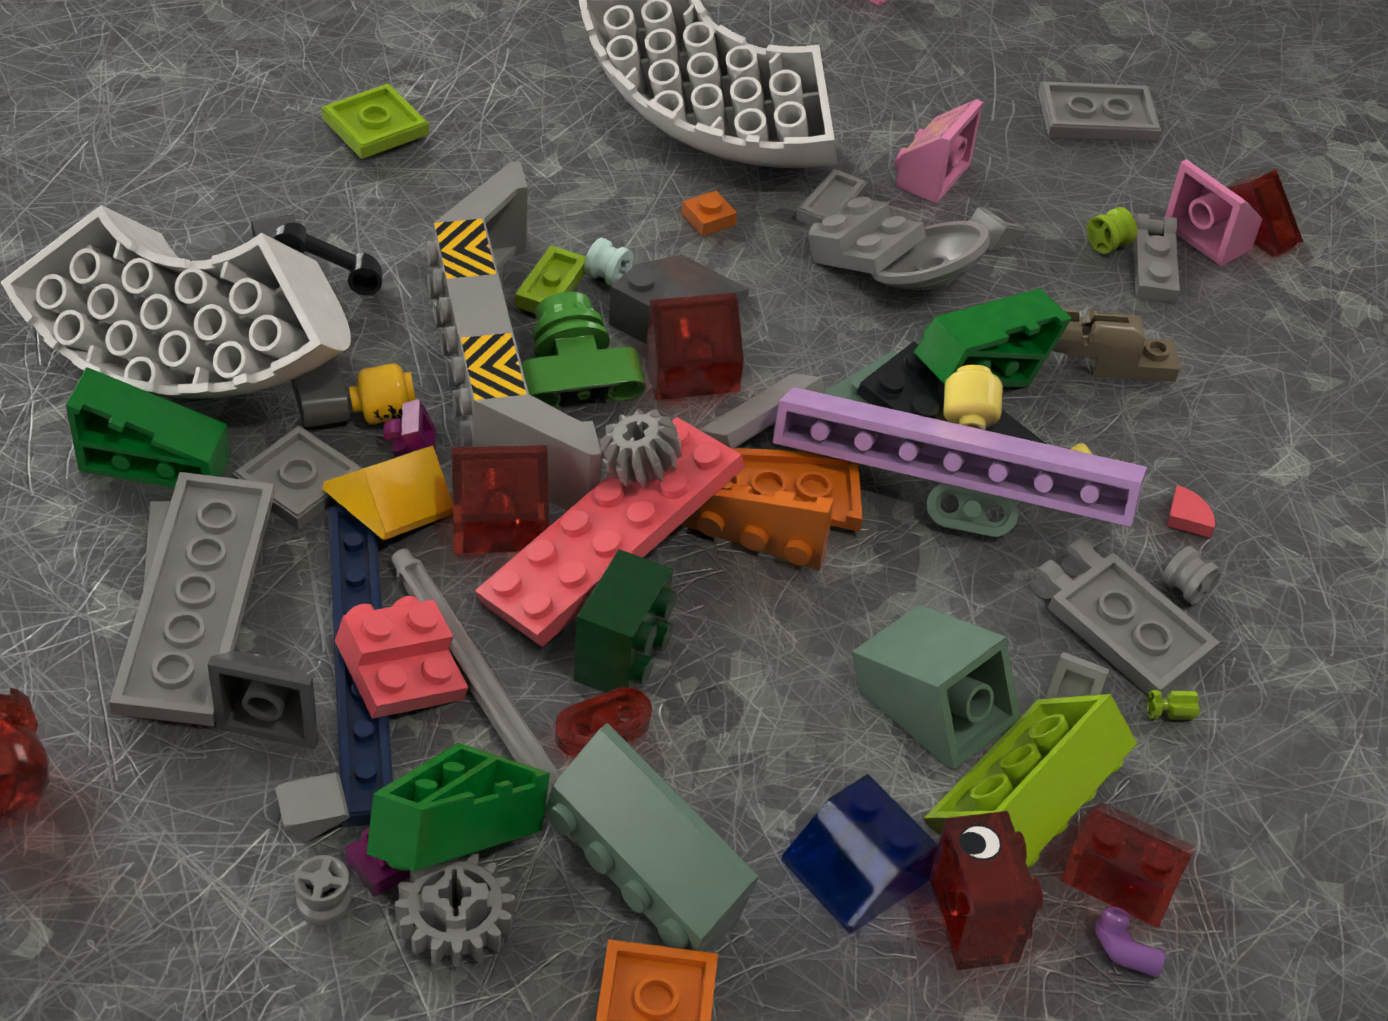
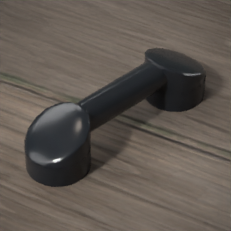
(364, 270)

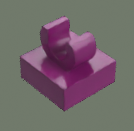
(412, 431)
(371, 870)

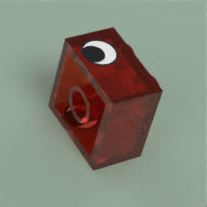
(984, 890)

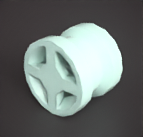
(607, 261)

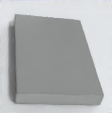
(1099, 111)

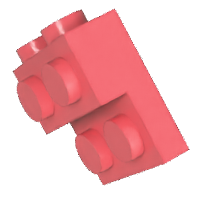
(400, 656)

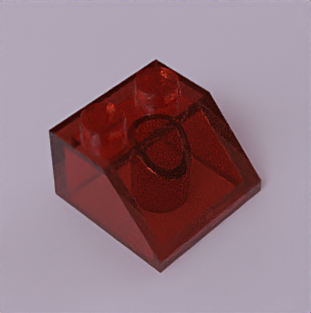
(694, 346)
(499, 497)
(1128, 863)

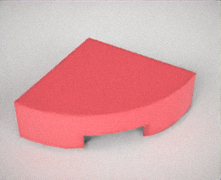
(1190, 513)

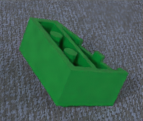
(1004, 335)

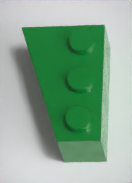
(141, 435)
(455, 808)

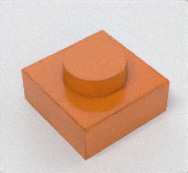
(709, 213)

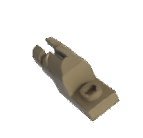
(1118, 346)

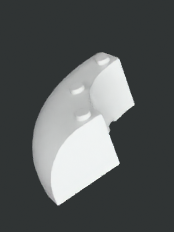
(712, 84)
(177, 326)

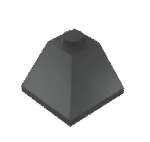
(263, 698)

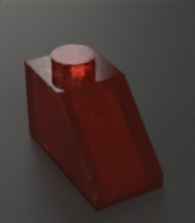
(1268, 198)

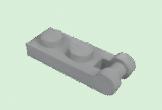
(1156, 259)

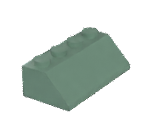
(650, 843)

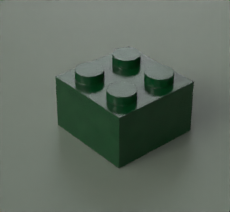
(624, 624)

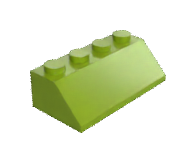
(1043, 768)

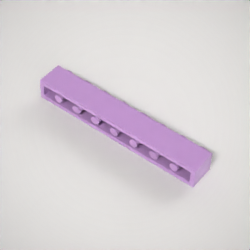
(960, 455)

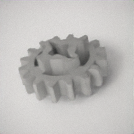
(483, 909)

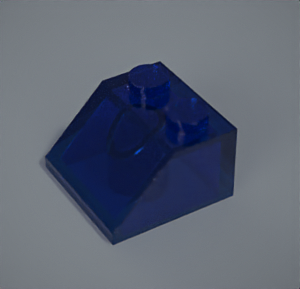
(861, 854)

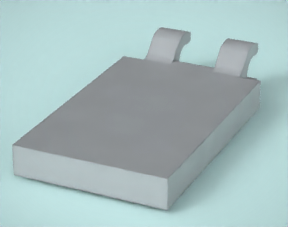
(1124, 617)

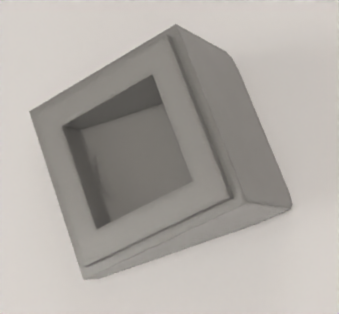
(1000, 227)
(312, 805)

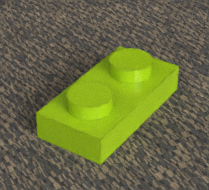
(554, 273)

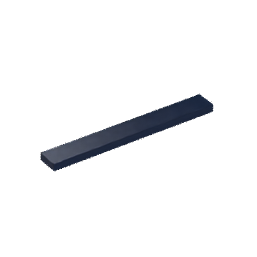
(362, 741)

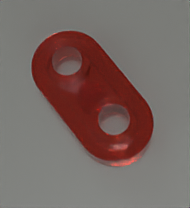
(592, 714)

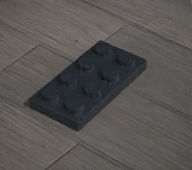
(913, 388)

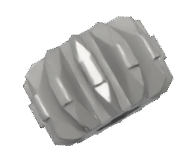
(641, 447)

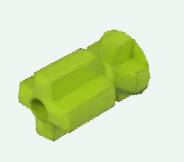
(1178, 705)

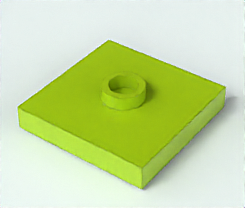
(375, 120)

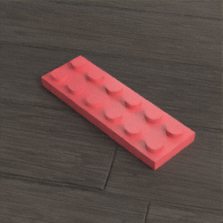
(561, 567)

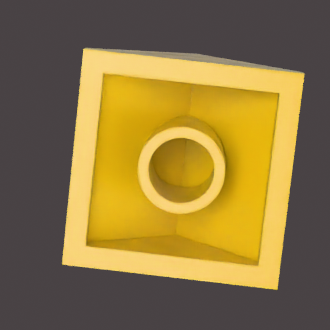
(395, 493)

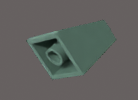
(940, 682)

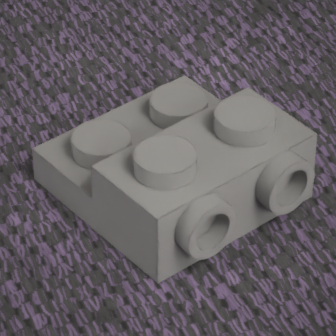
(863, 236)

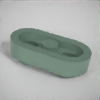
(971, 512)

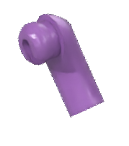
(1121, 946)

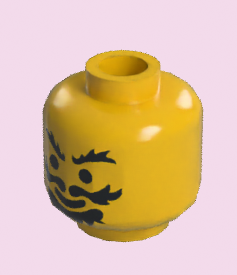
(381, 393)

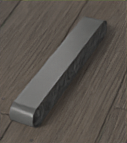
(320, 392)

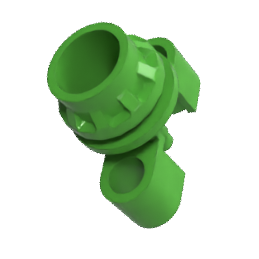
(575, 355)

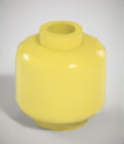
(973, 397)

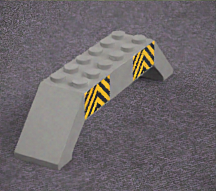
(478, 336)

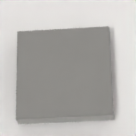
(298, 469)

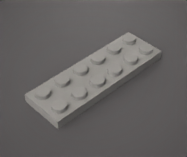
(192, 598)

